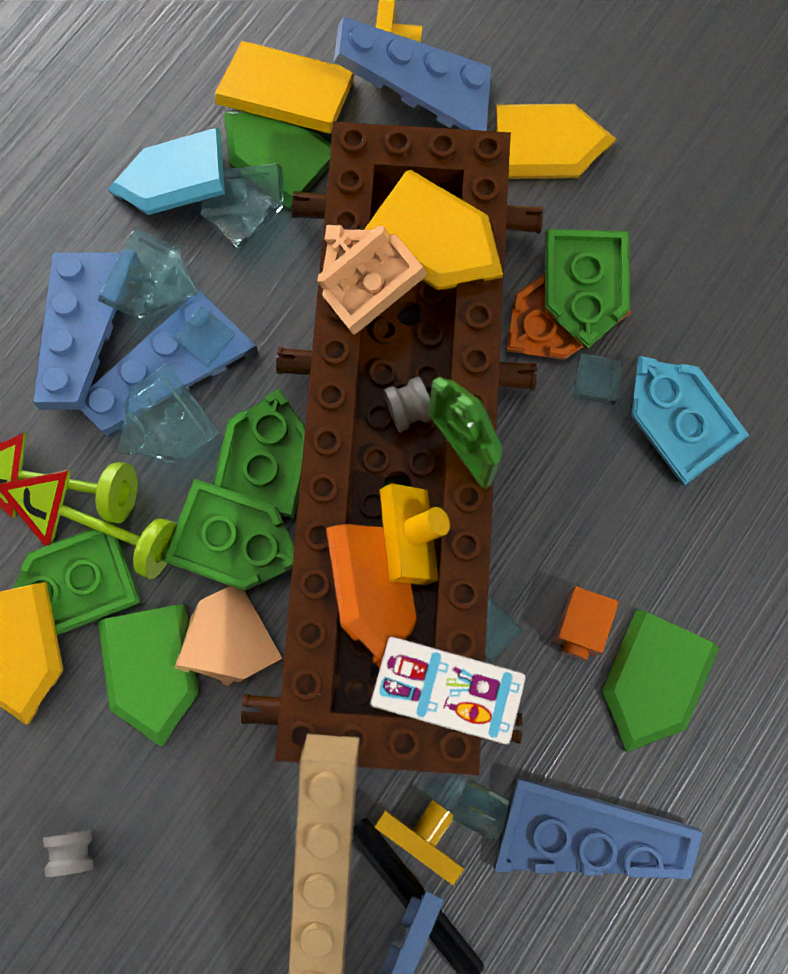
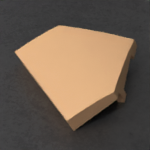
(366, 273)
(227, 639)

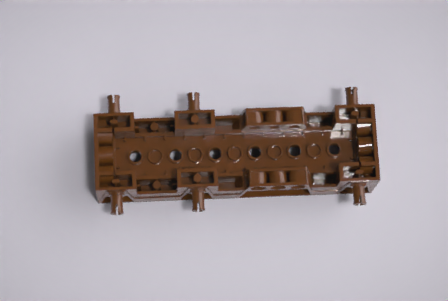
(357, 448)

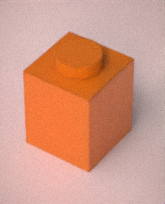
(585, 623)

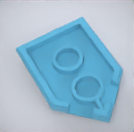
(173, 173)
(683, 417)

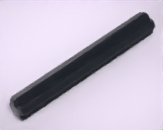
(404, 886)

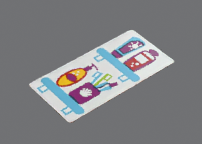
(448, 690)

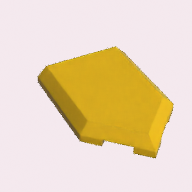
(551, 140)
(440, 231)
(27, 650)

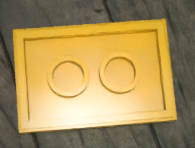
(284, 87)

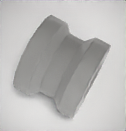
(408, 404)
(68, 853)

